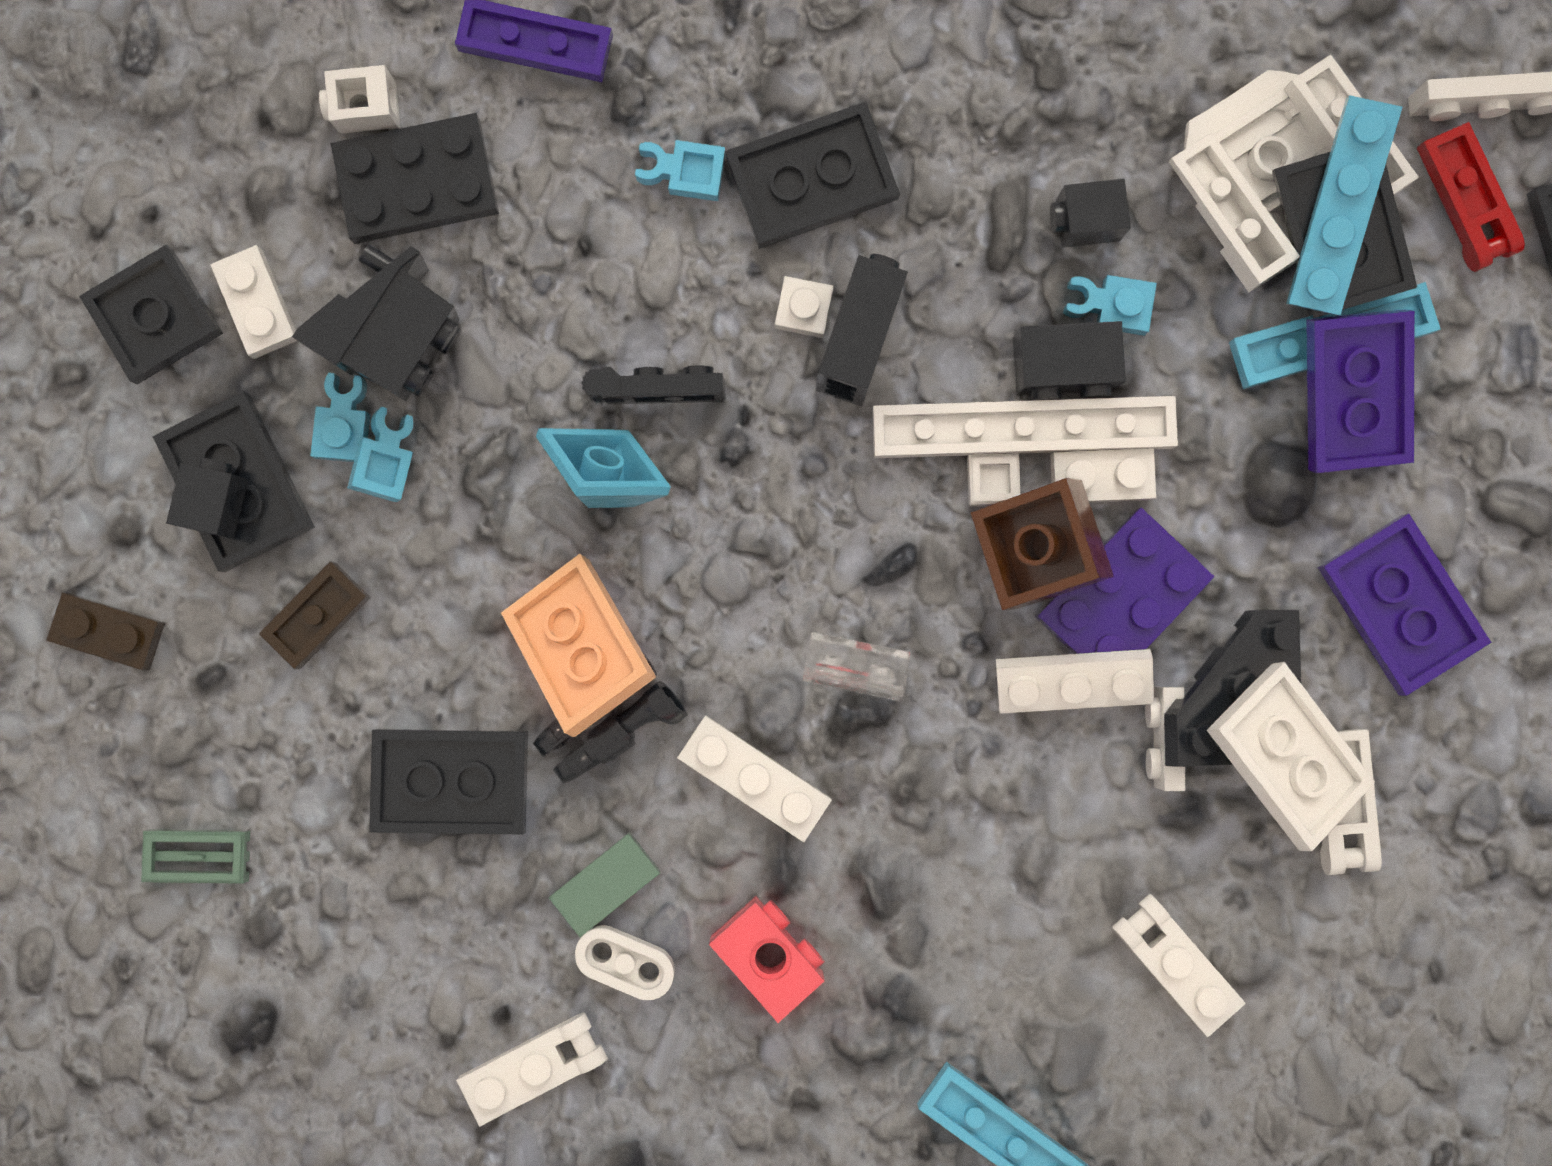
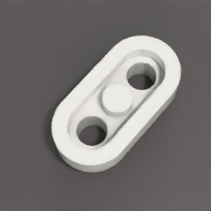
(623, 967)

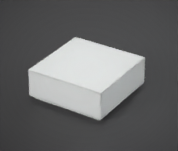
(992, 478)

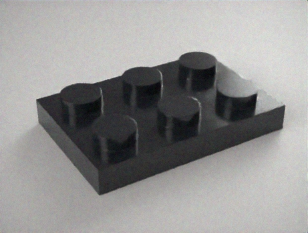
(812, 175)
(414, 178)
(1383, 259)
(271, 503)
(448, 781)

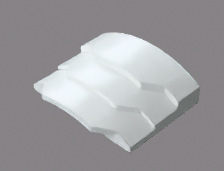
(1246, 137)

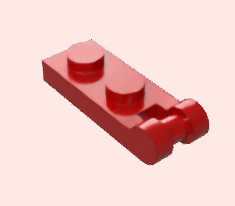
(1471, 196)

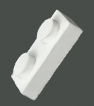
(254, 301)
(1109, 473)
(1165, 777)

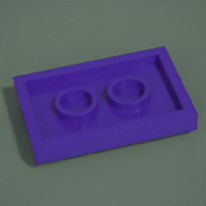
(1360, 390)
(1404, 605)
(1127, 612)

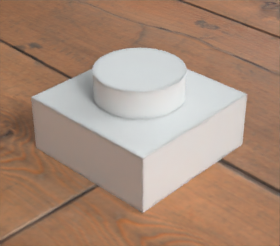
(803, 307)

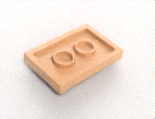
(577, 645)

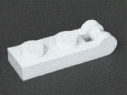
(1359, 820)
(1179, 967)
(530, 1069)

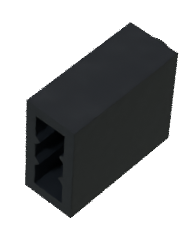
(861, 328)

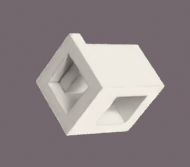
(348, 88)

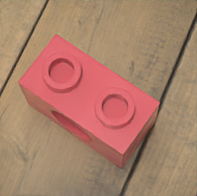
(776, 987)

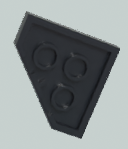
(1258, 642)

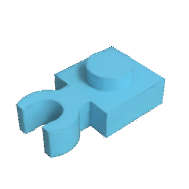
(692, 170)
(1117, 300)
(342, 425)
(380, 464)

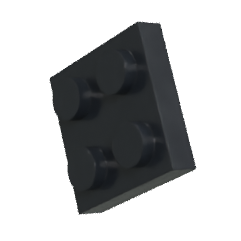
(151, 314)

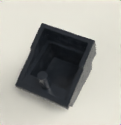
(386, 326)

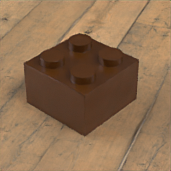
(1042, 544)

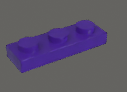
(534, 39)

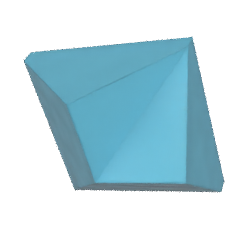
(604, 466)

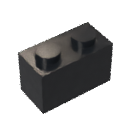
(1069, 360)

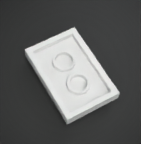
(1291, 756)

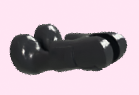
(611, 733)

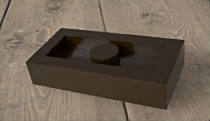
(314, 615)
(105, 631)

